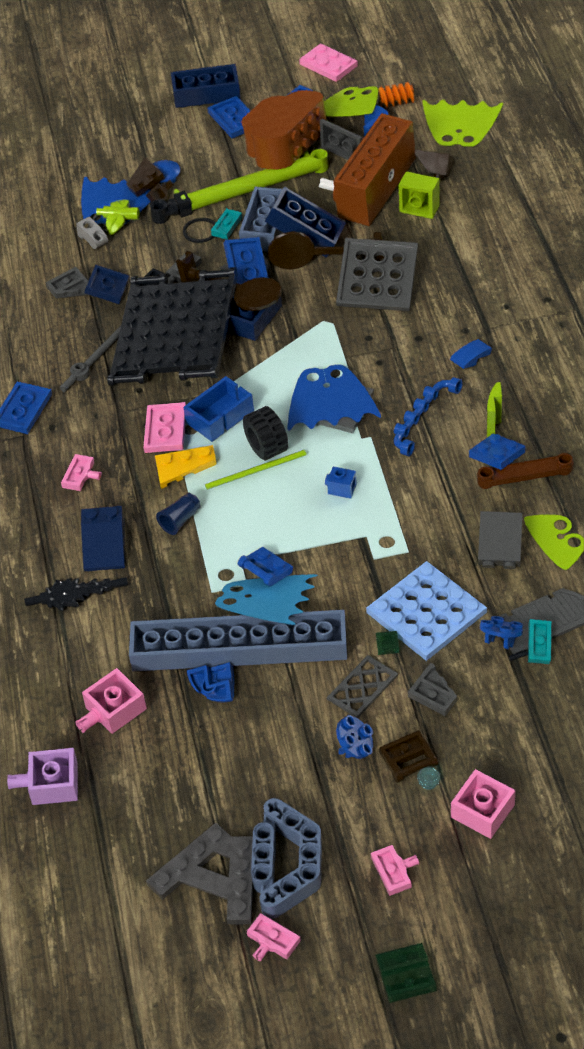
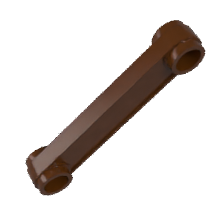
(525, 471)

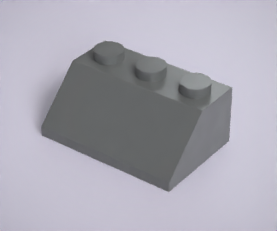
(338, 139)

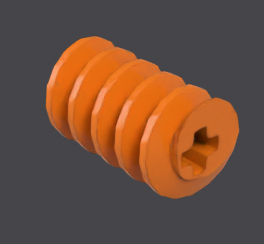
(396, 94)

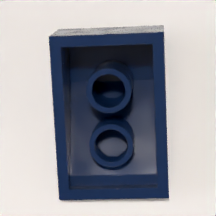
(103, 538)

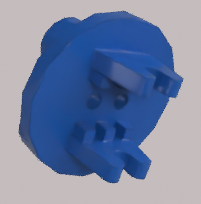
(502, 629)
(354, 737)

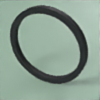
(197, 220)

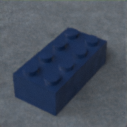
(205, 85)
(298, 214)

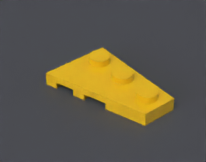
(178, 464)

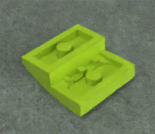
(494, 408)

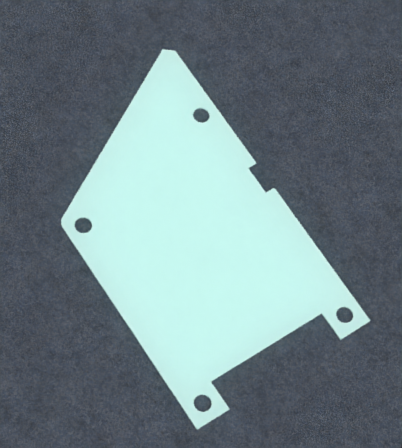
(289, 503)

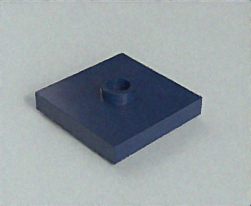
(107, 284)

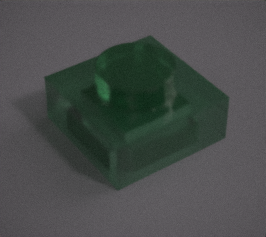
(387, 642)

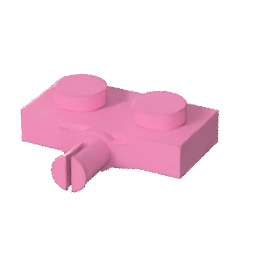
(79, 472)
(393, 869)
(272, 938)

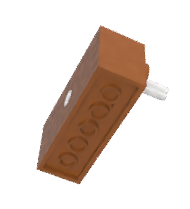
(373, 170)

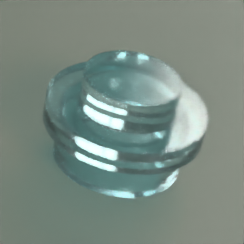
(428, 778)

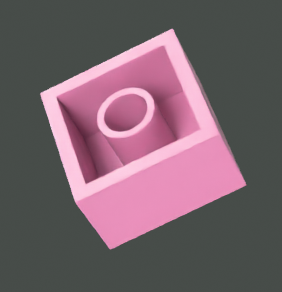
(483, 803)

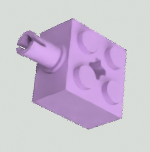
(50, 776)

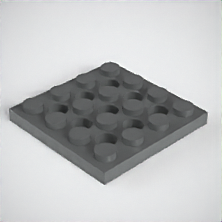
(369, 265)

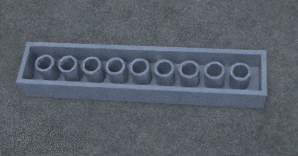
(237, 641)

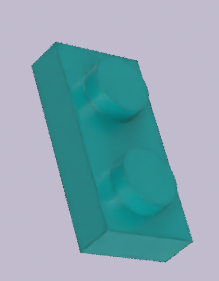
(226, 224)
(539, 641)

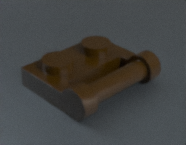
(404, 750)

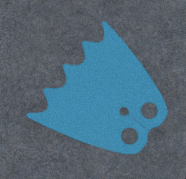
(267, 602)

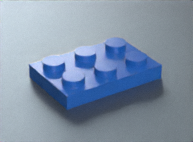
(229, 115)
(247, 257)
(23, 407)

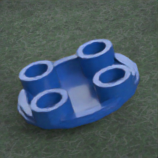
(169, 169)

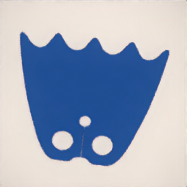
(102, 193)
(341, 399)

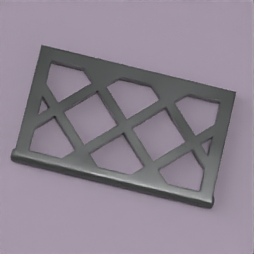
(367, 701)

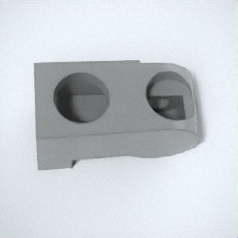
(93, 234)

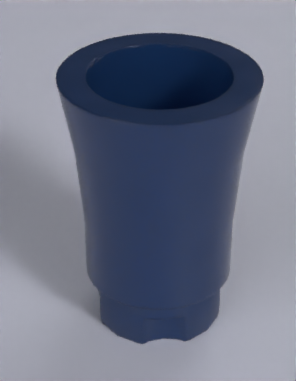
(178, 513)

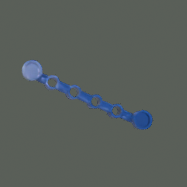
(420, 406)

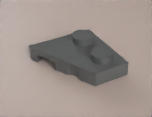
(68, 284)
(433, 691)

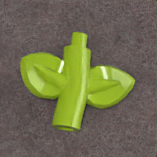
(117, 214)

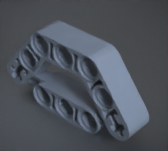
(273, 896)

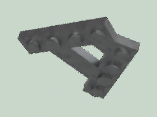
(188, 869)

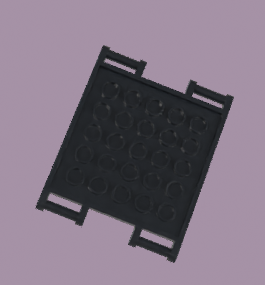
(174, 327)

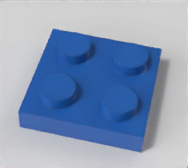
(497, 451)

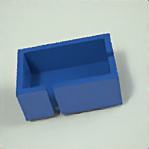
(218, 408)

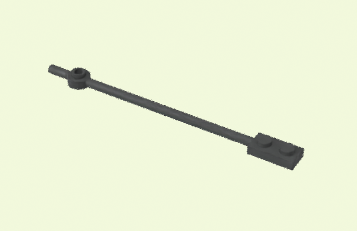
(80, 370)

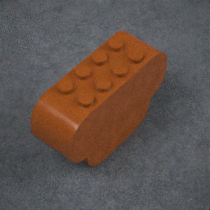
(283, 128)

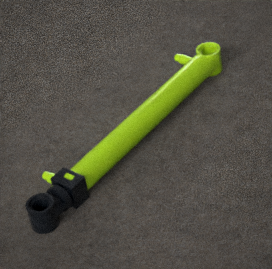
(184, 203)

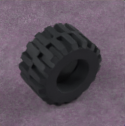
(265, 433)

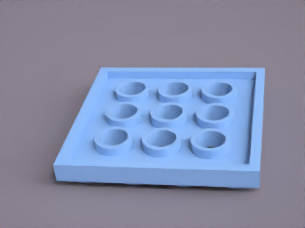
(426, 621)

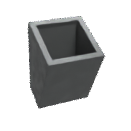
(500, 539)

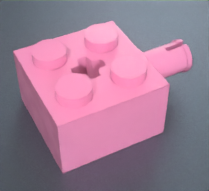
(111, 702)

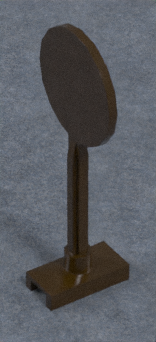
(296, 249)
(251, 295)

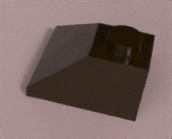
(436, 163)

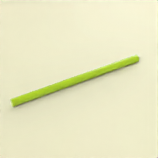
(255, 469)

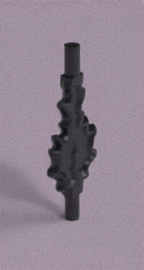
(69, 592)

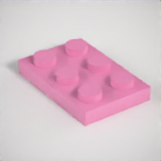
(328, 62)
(164, 427)

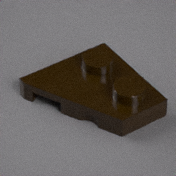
(144, 178)

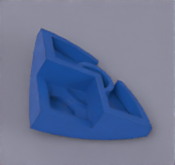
(214, 682)

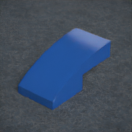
(469, 354)

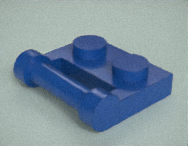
(266, 566)

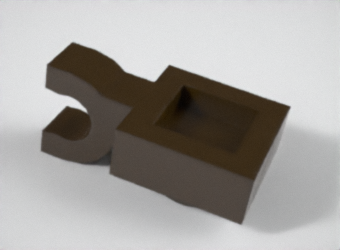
(159, 191)

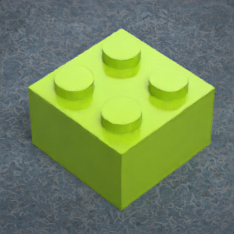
(419, 195)

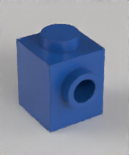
(341, 482)

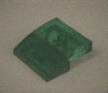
(405, 972)

